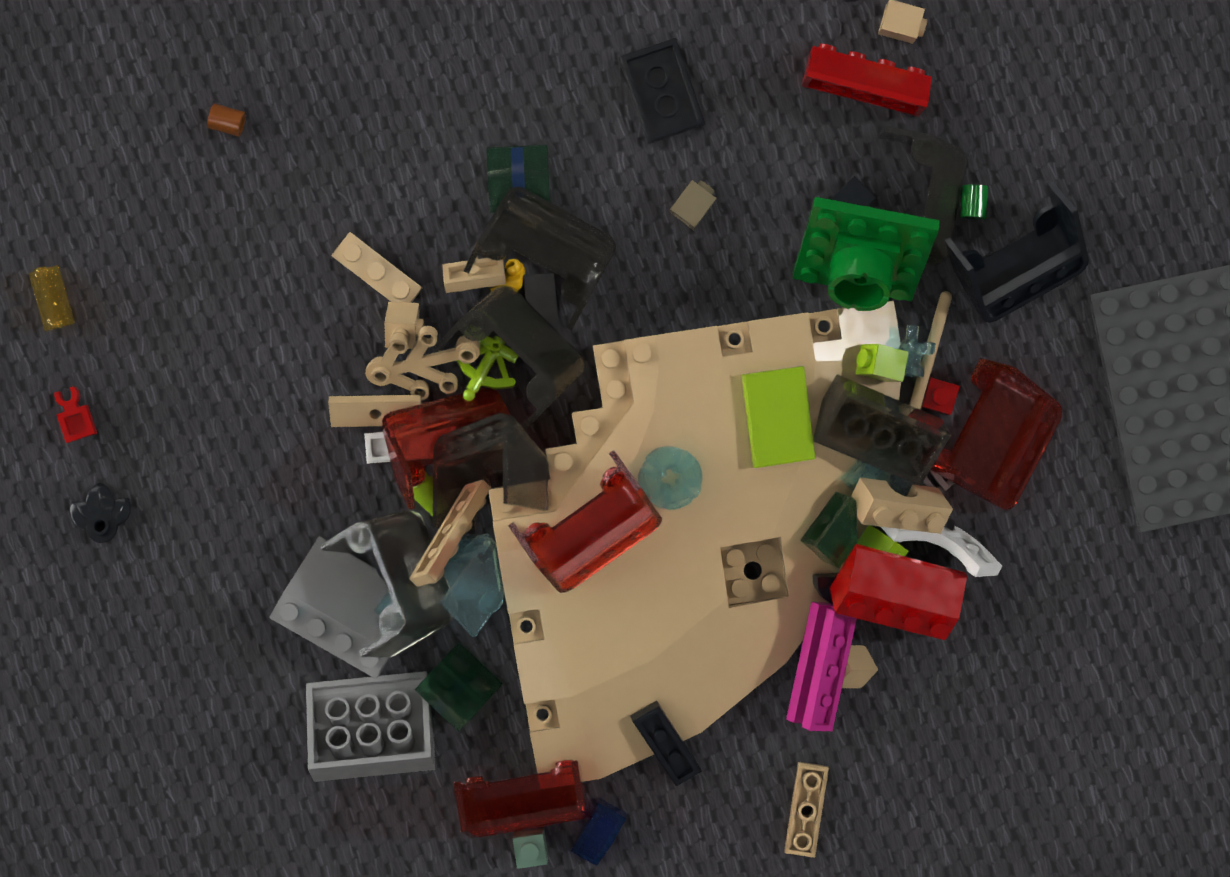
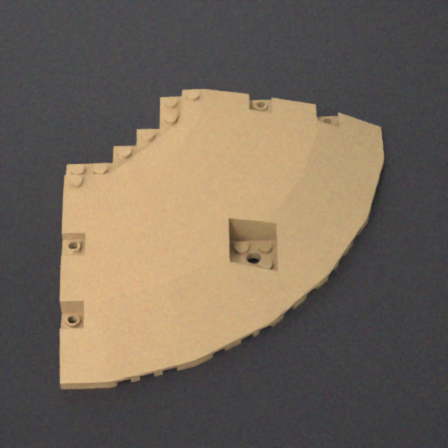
(676, 609)

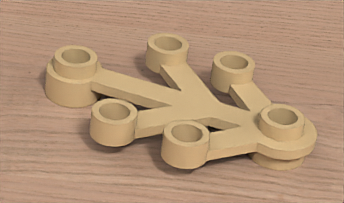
(385, 370)

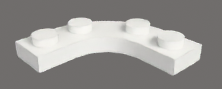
(960, 544)

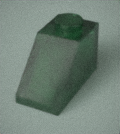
(834, 530)

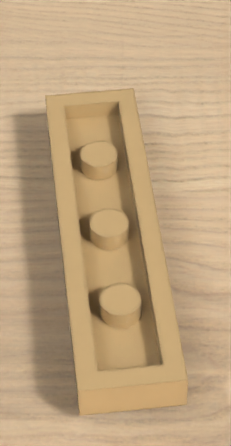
(446, 540)

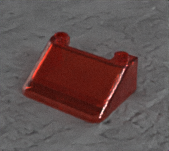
(1001, 435)

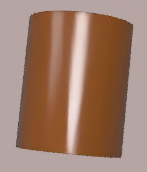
(226, 120)

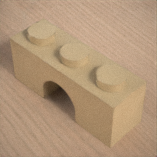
(921, 510)

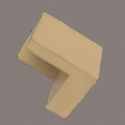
(859, 667)

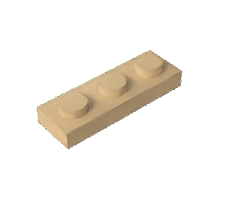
(376, 270)

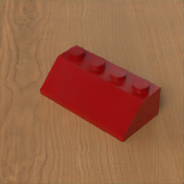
(867, 80)
(899, 592)

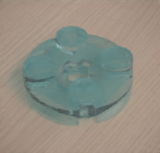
(685, 487)

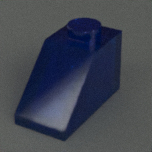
(599, 832)

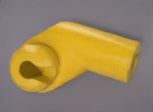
(514, 274)

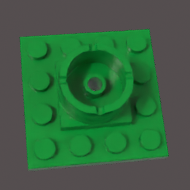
(864, 253)

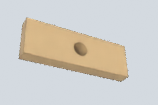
(366, 410)
(808, 791)

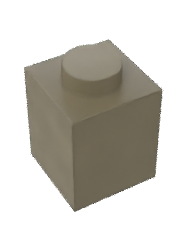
(693, 203)

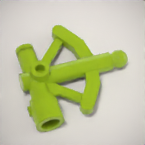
(494, 350)

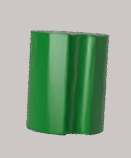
(974, 201)

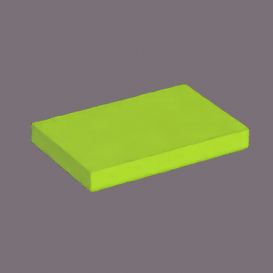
(778, 416)

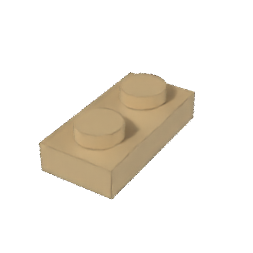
(483, 274)

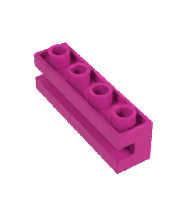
(821, 668)

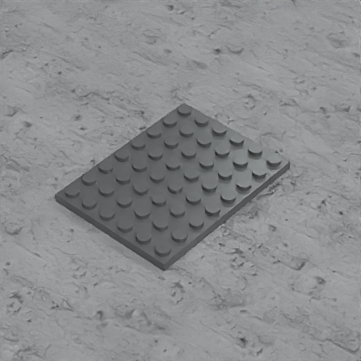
(1170, 392)

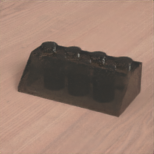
(880, 430)

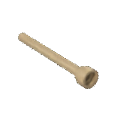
(928, 360)

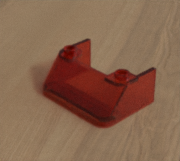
(415, 429)
(592, 533)
(522, 801)

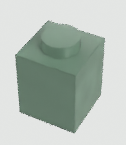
(530, 848)

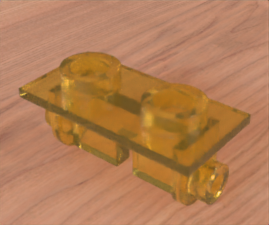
(51, 297)

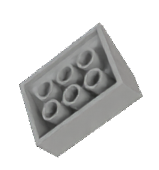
(334, 606)
(368, 727)

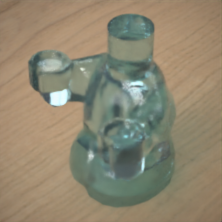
(915, 352)

